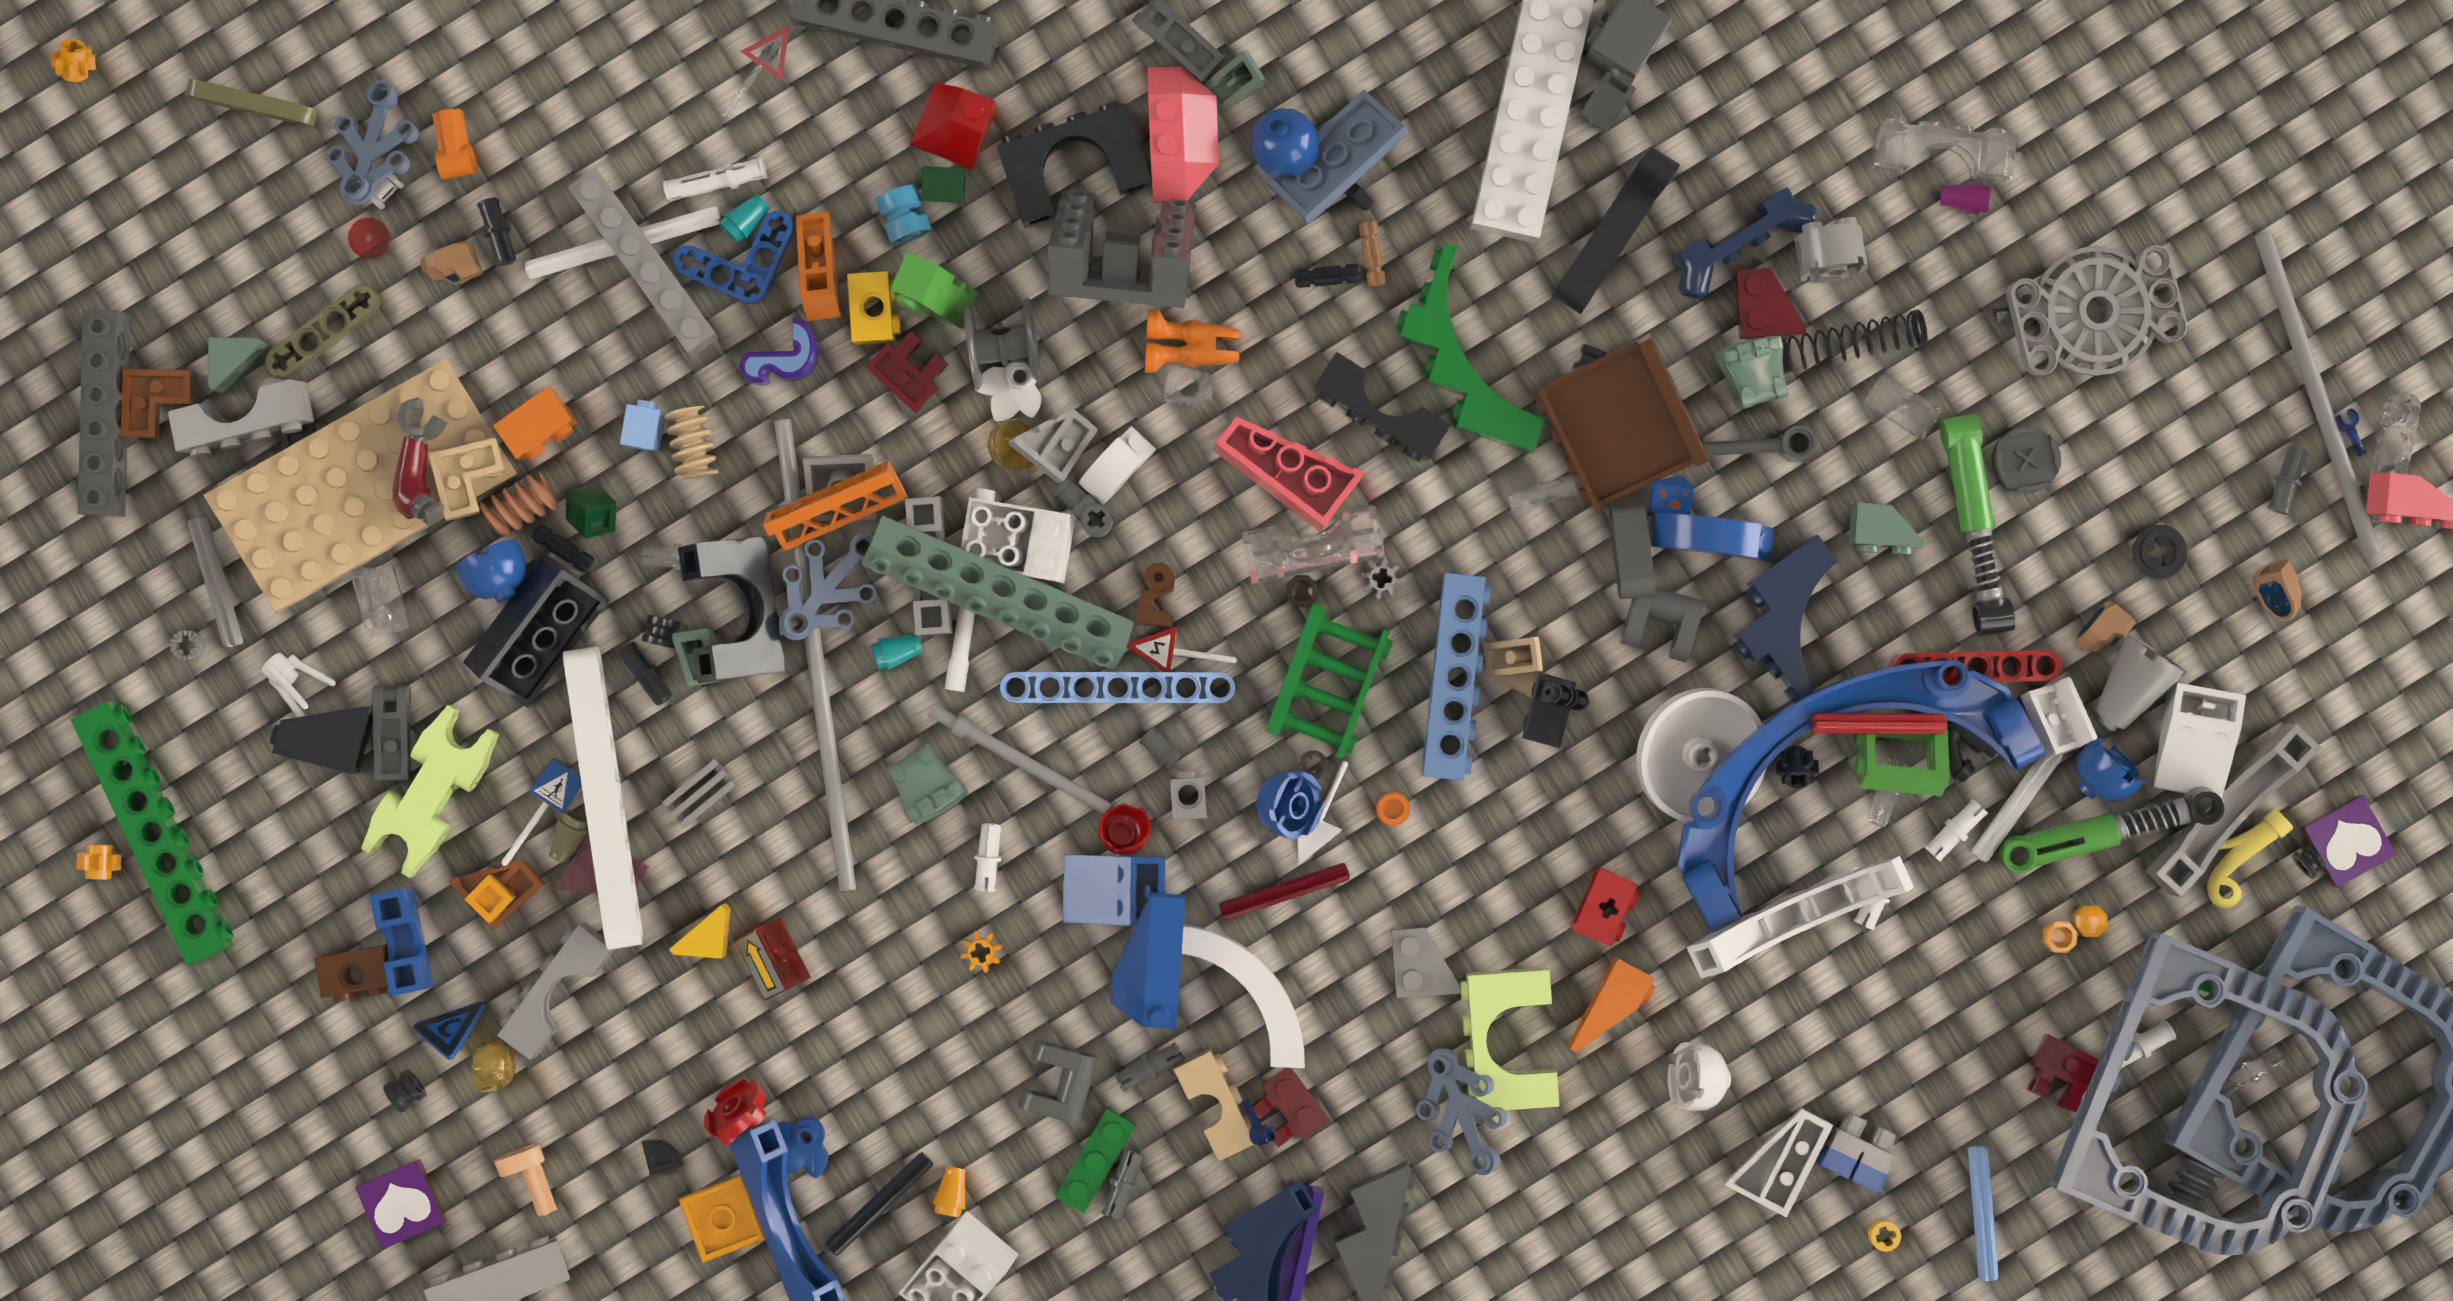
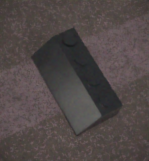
(534, 630)

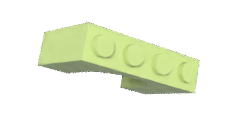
(1487, 996)

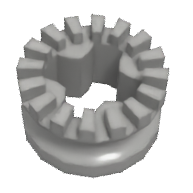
(180, 637)

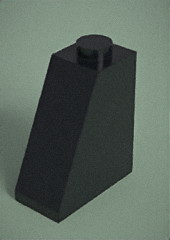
(326, 739)

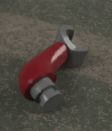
(409, 484)

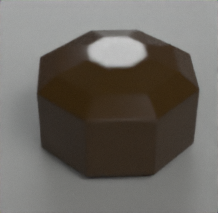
(1302, 591)

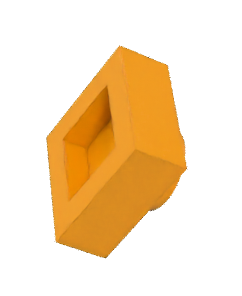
(490, 898)

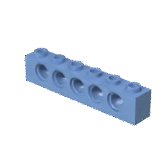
(1435, 761)

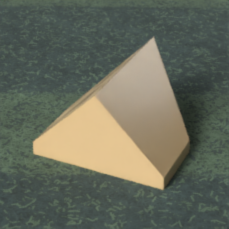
(1514, 663)

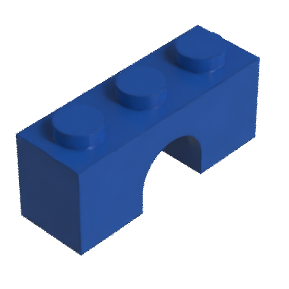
(407, 960)

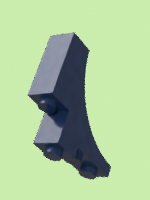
(1776, 632)
(1262, 1242)

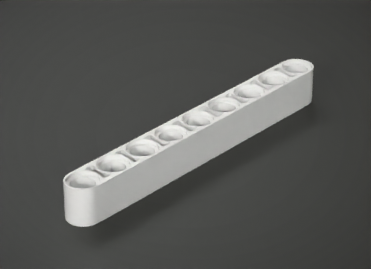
(603, 798)

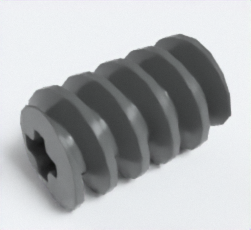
(2193, 1184)

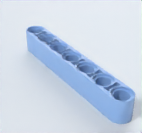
(1101, 683)

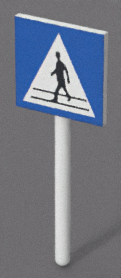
(556, 788)

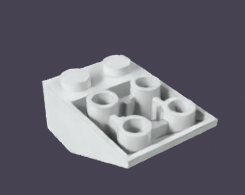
(1019, 538)
(2198, 738)
(961, 1265)

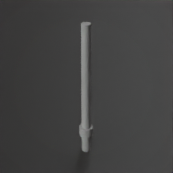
(962, 727)

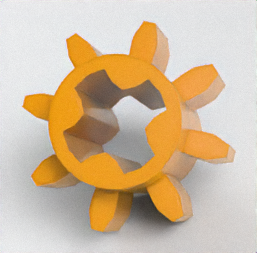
(73, 60)
(98, 861)
(977, 960)

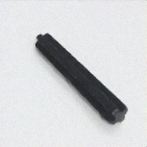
(879, 1204)

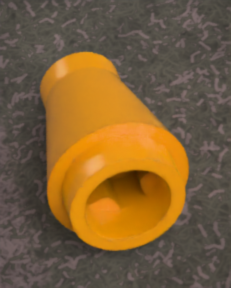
(951, 1193)

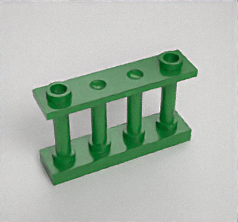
(1307, 656)

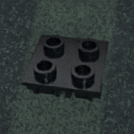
(1550, 709)

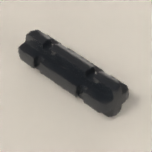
(1327, 275)
(562, 548)

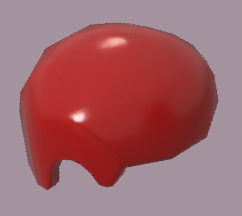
(1124, 829)

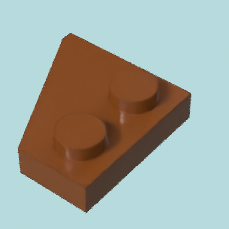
(515, 877)

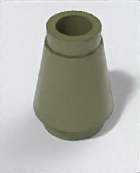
(568, 835)

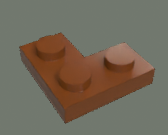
(144, 393)

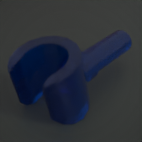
(2351, 430)
(1258, 1133)

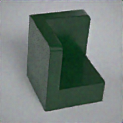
(943, 184)
(590, 510)

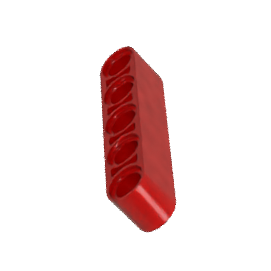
(1991, 664)

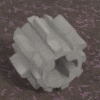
(1388, 573)

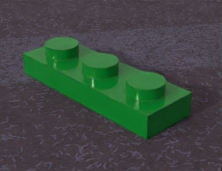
(1095, 1160)

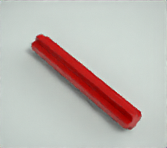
(1878, 723)

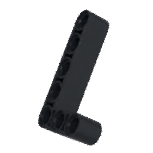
(1615, 229)

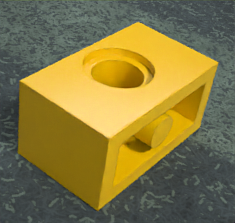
(862, 290)

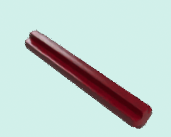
(1284, 891)

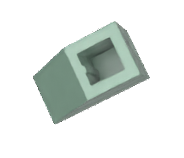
(1881, 526)

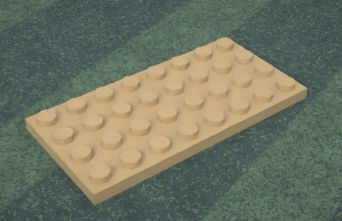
(330, 495)

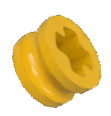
(1879, 1244)

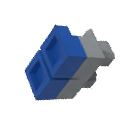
(1855, 1157)

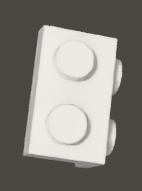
(2059, 717)

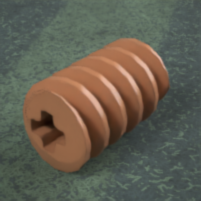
(519, 505)

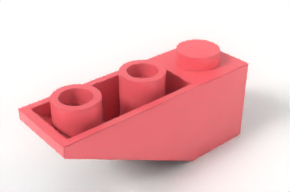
(2408, 497)

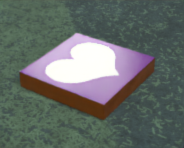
(2348, 840)
(401, 1204)

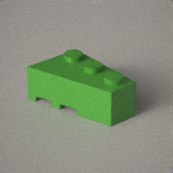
(931, 290)

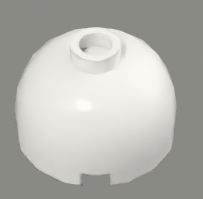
(1698, 1078)

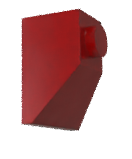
(954, 124)

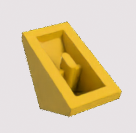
(708, 937)

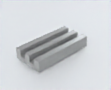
(677, 811)

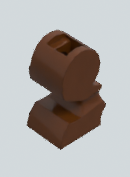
(1160, 583)

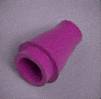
(1967, 197)

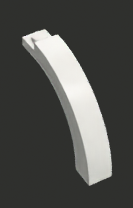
(1261, 983)

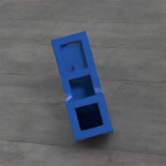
(1712, 535)

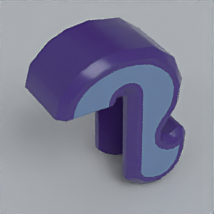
(786, 364)

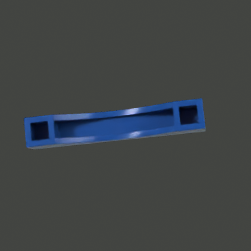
(763, 1167)

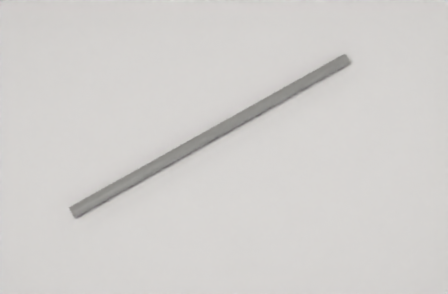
(817, 674)

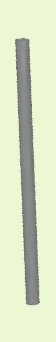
(2317, 393)

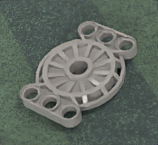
(2109, 283)

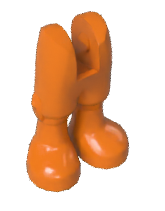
(1199, 339)

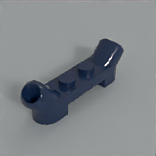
(1699, 259)

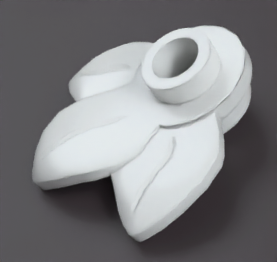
(1007, 394)

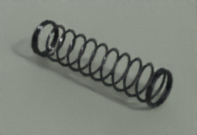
(1916, 317)

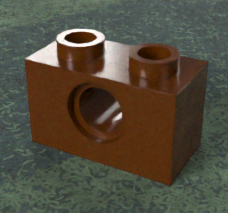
(335, 977)

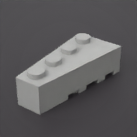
(505, 1278)

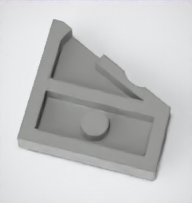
(1056, 443)
(1419, 965)

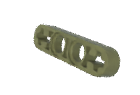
(251, 103)
(319, 326)

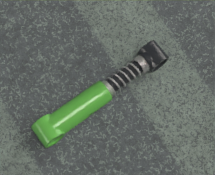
(1963, 442)
(2107, 830)

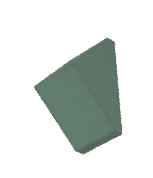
(1236, 81)
(231, 359)
(684, 645)

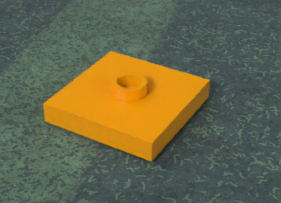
(721, 1218)

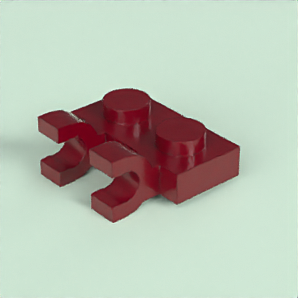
(902, 376)
(2066, 1063)
(1296, 1104)

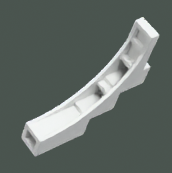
(1797, 913)

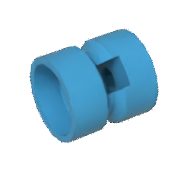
(903, 214)

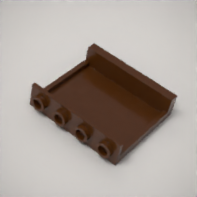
(1621, 422)

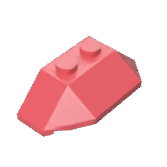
(1180, 133)

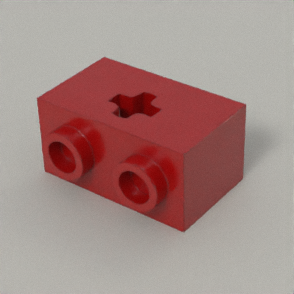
(1589, 915)

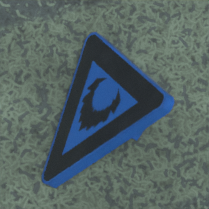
(450, 1030)

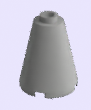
(2135, 683)

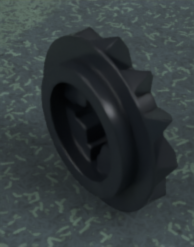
(2172, 560)

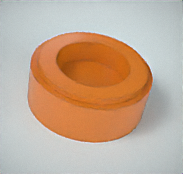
(1392, 808)

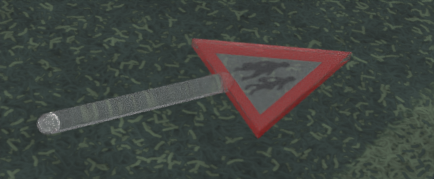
(768, 54)

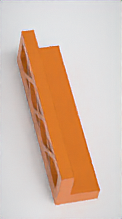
(831, 499)

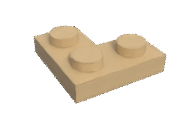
(457, 468)

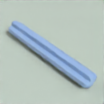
(1983, 1213)

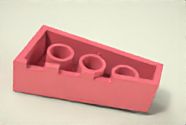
(1294, 475)

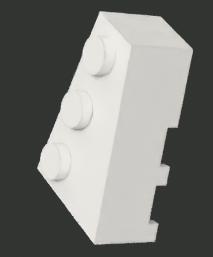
(1782, 1163)

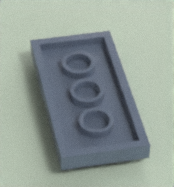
(1348, 149)

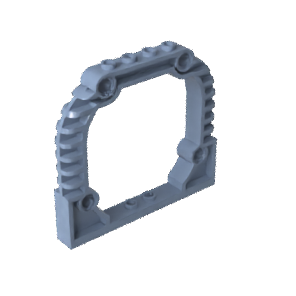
(2206, 1121)
(2091, 1168)

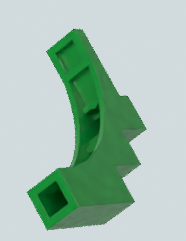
(1482, 410)

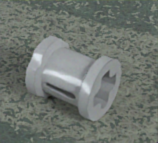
(385, 189)

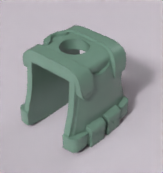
(1754, 370)
(926, 785)

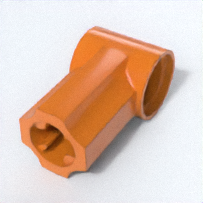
(454, 153)

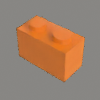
(536, 425)

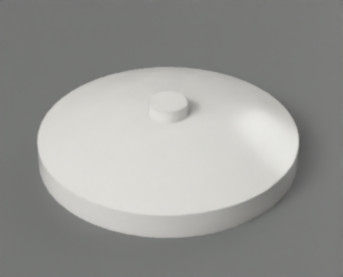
(1687, 743)

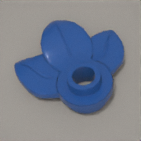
(803, 1151)

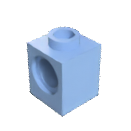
(643, 426)

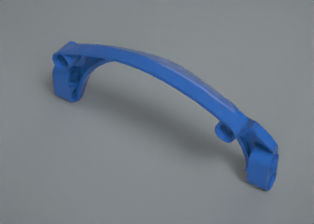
(1971, 703)

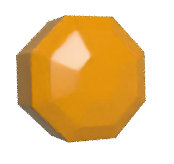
(2090, 920)
(2059, 936)

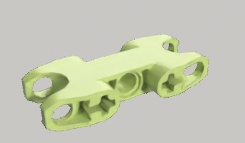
(417, 812)

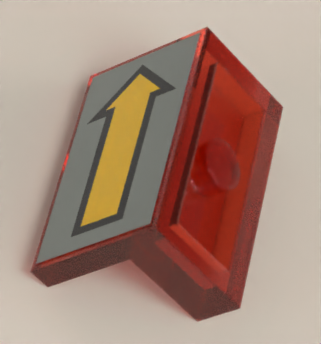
(772, 959)

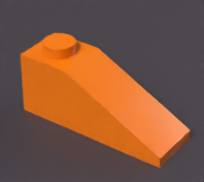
(817, 266)
(1616, 997)

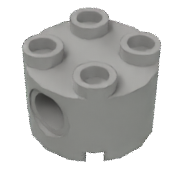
(1830, 251)

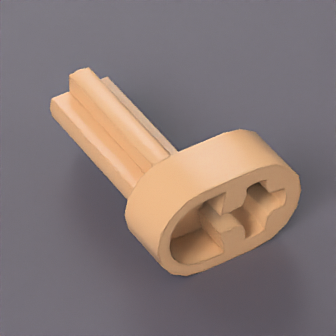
(529, 1162)

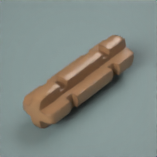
(1372, 254)

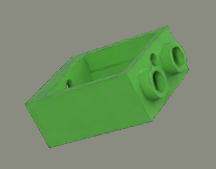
(1904, 779)

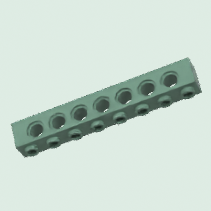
(998, 593)

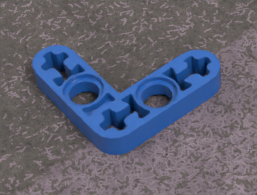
(750, 269)

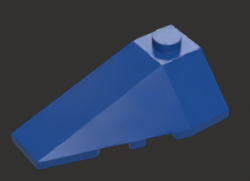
(1149, 971)

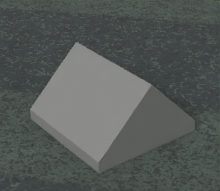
(828, 470)

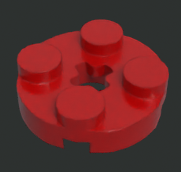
(736, 1110)

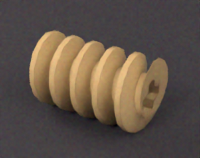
(690, 443)

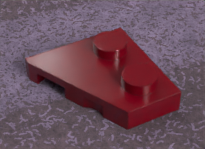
(1764, 306)

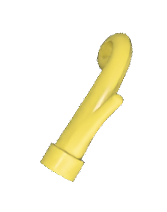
(2243, 848)

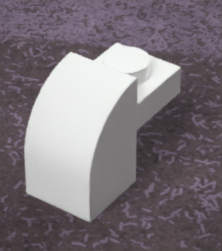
(1116, 465)

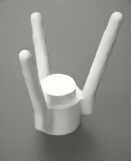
(282, 673)

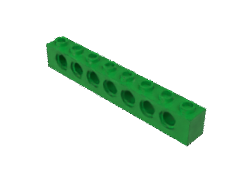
(150, 854)

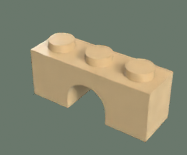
(1206, 1076)

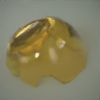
(1001, 451)
(493, 1065)

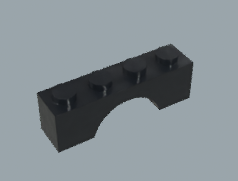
(1344, 385)

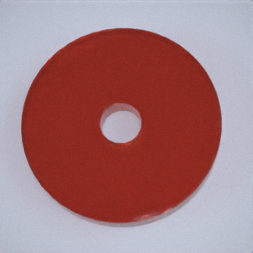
(358, 233)

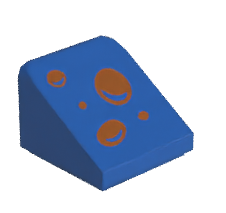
(1671, 496)

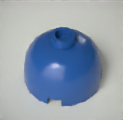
(1285, 143)
(493, 572)
(2106, 772)
(1289, 804)

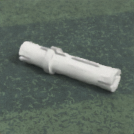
(728, 176)

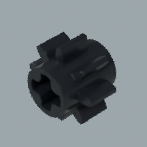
(1797, 767)

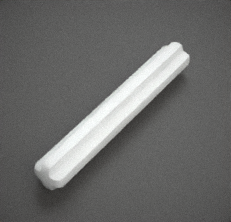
(2014, 807)

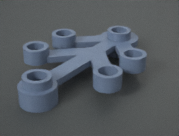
(383, 99)
(822, 591)
(1461, 1106)

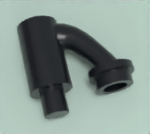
(1964, 768)

